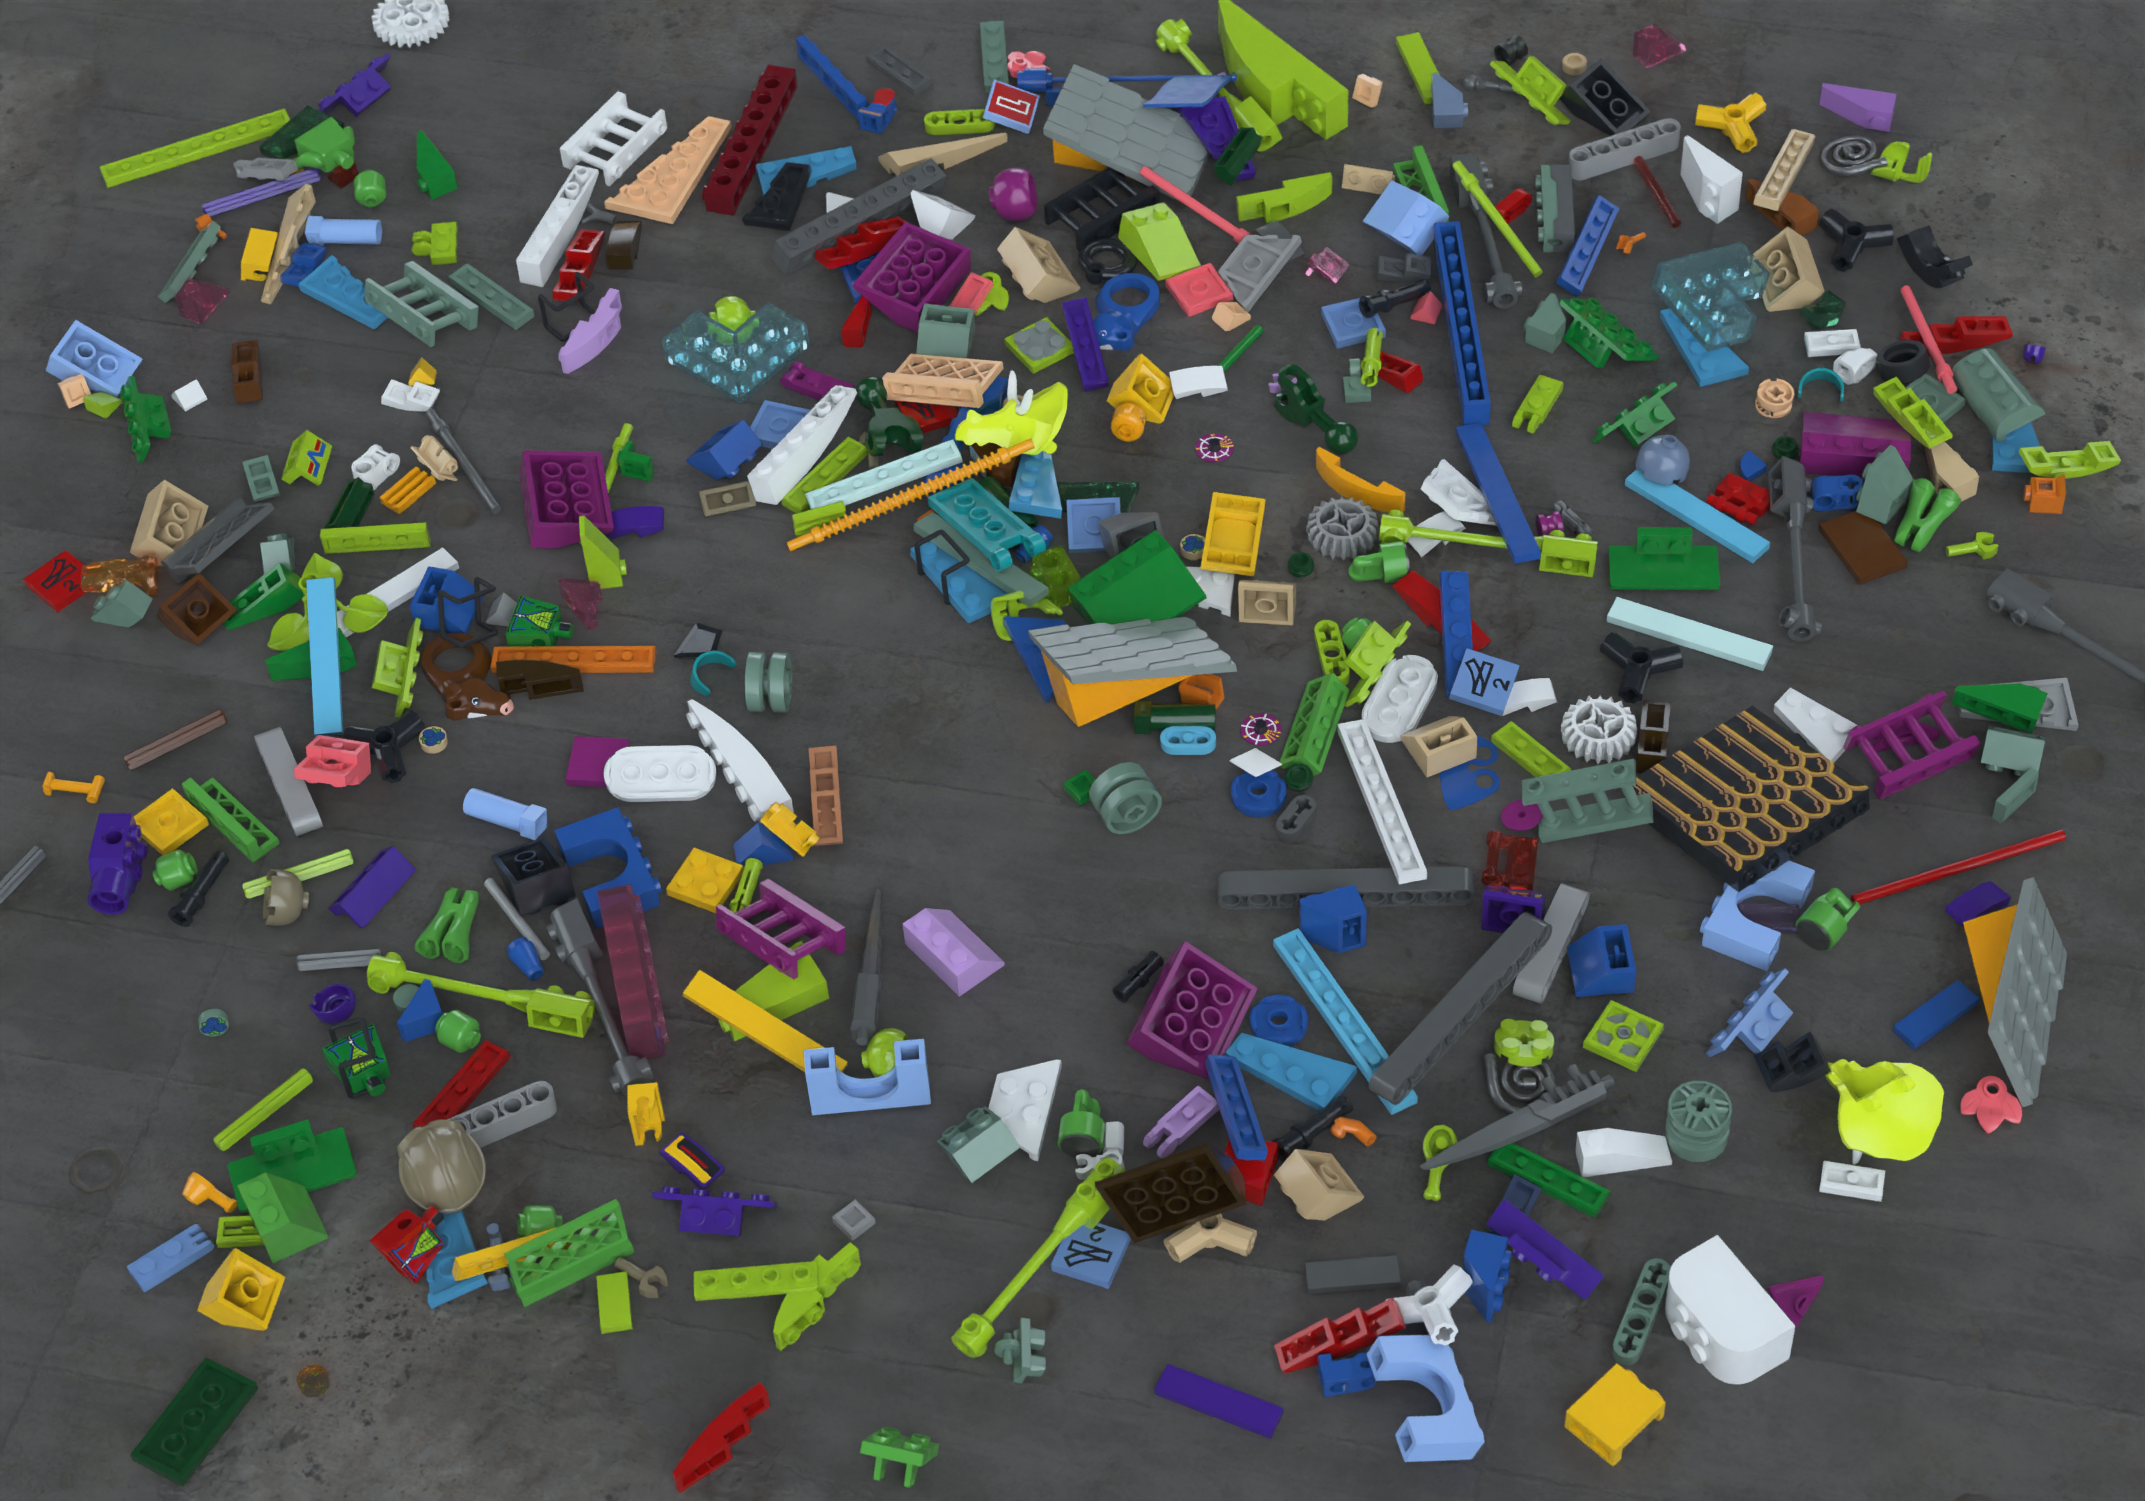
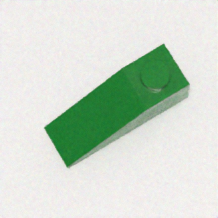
(434, 172)
(265, 597)
(296, 662)
(2005, 703)

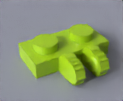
(439, 244)

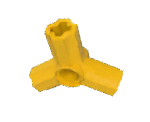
(1734, 120)

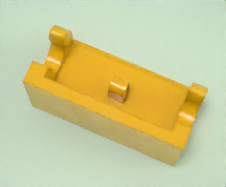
(258, 254)
(645, 1111)

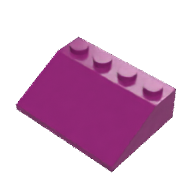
(913, 272)
(1848, 443)
(558, 491)
(1191, 1012)

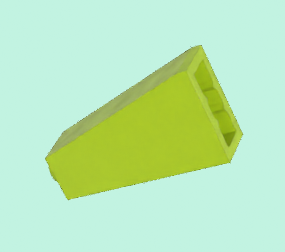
(780, 993)

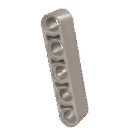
(1623, 148)
(291, 791)
(1564, 916)
(502, 1113)

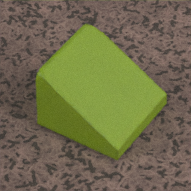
(101, 404)

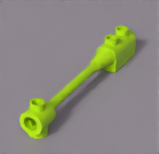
(1175, 38)
(1558, 552)
(544, 1008)
(1082, 1208)

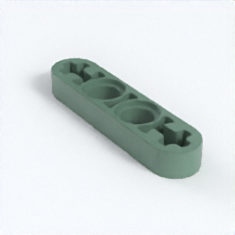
(1641, 1311)

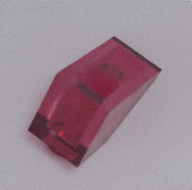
(1655, 45)
(199, 299)

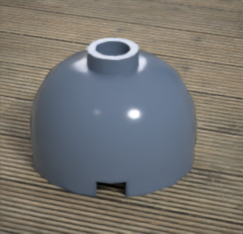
(1663, 459)

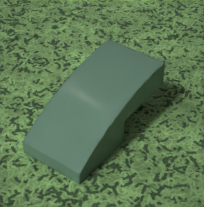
(261, 478)

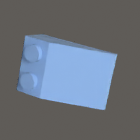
(1405, 217)
(95, 357)

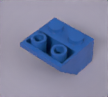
(425, 601)
(1334, 919)
(1602, 962)
(1488, 1266)

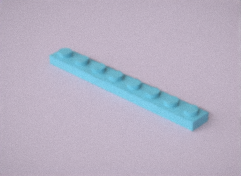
(1336, 1009)

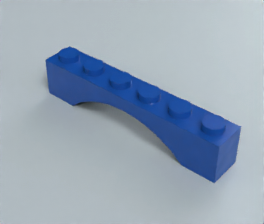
(993, 400)

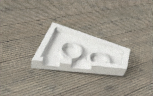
(1217, 587)
(1815, 723)

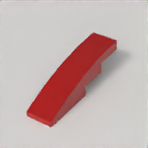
(865, 243)
(581, 258)
(1965, 333)
(1425, 602)
(1339, 1336)
(714, 1443)

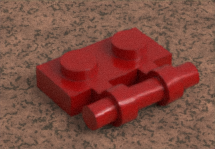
(1740, 499)

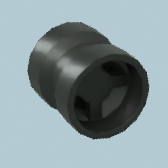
(1513, 49)

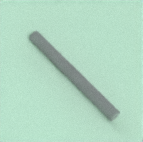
(516, 917)

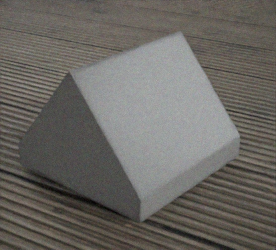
(501, 611)

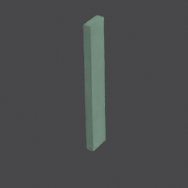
(1009, 580)

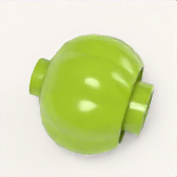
(731, 312)
(881, 1051)

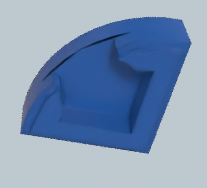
(1752, 466)

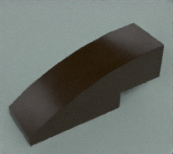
(623, 244)
(538, 678)
(1653, 734)

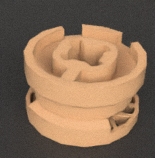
(1775, 398)

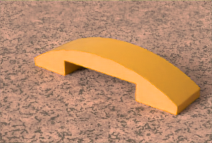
(1380, 498)

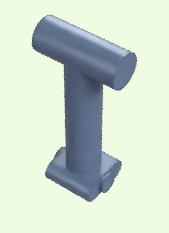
(499, 1280)

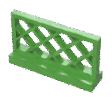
(562, 1266)

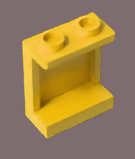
(1614, 1413)

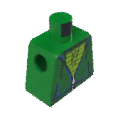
(537, 624)
(363, 1075)

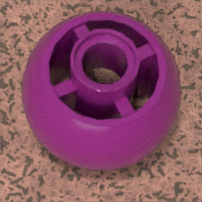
(1014, 194)

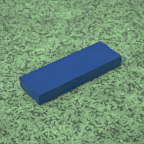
(1935, 1015)

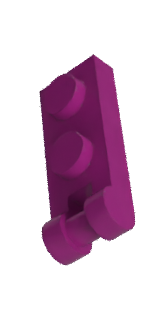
(812, 384)

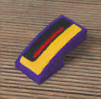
(692, 1160)

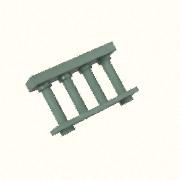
(425, 287)
(1590, 818)

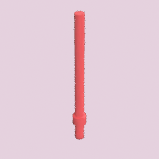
(1211, 216)
(1943, 370)

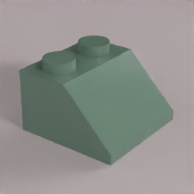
(2012, 750)

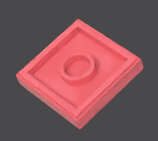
(1198, 289)

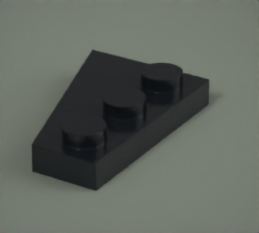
(782, 199)

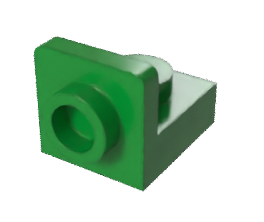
(635, 465)

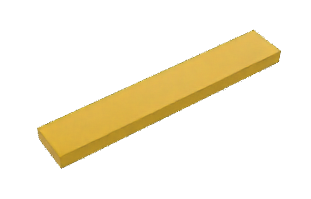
(752, 1020)

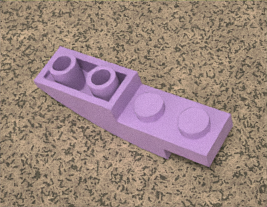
(593, 336)

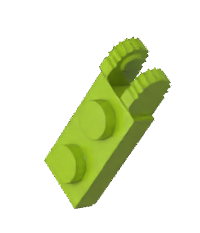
(1538, 402)

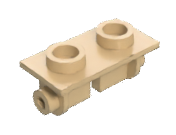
(1366, 179)
(440, 464)

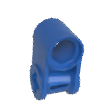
(1834, 492)

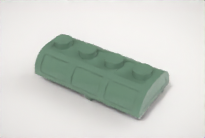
(1994, 393)

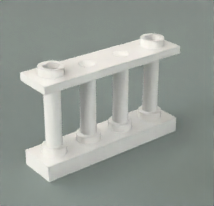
(604, 122)

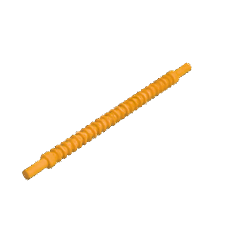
(1003, 455)

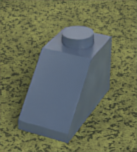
(1447, 104)

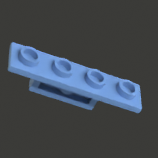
(1758, 1020)

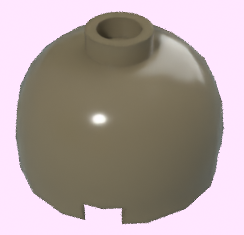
(283, 898)

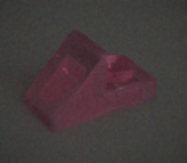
(581, 599)

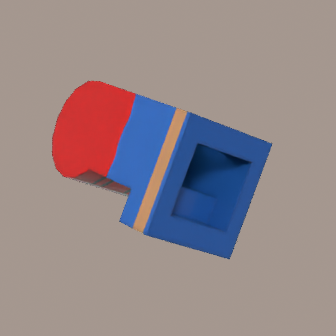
(879, 112)

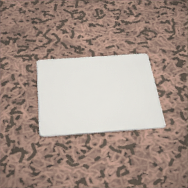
(1255, 762)

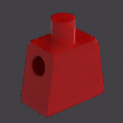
(1256, 1172)

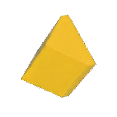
(423, 373)

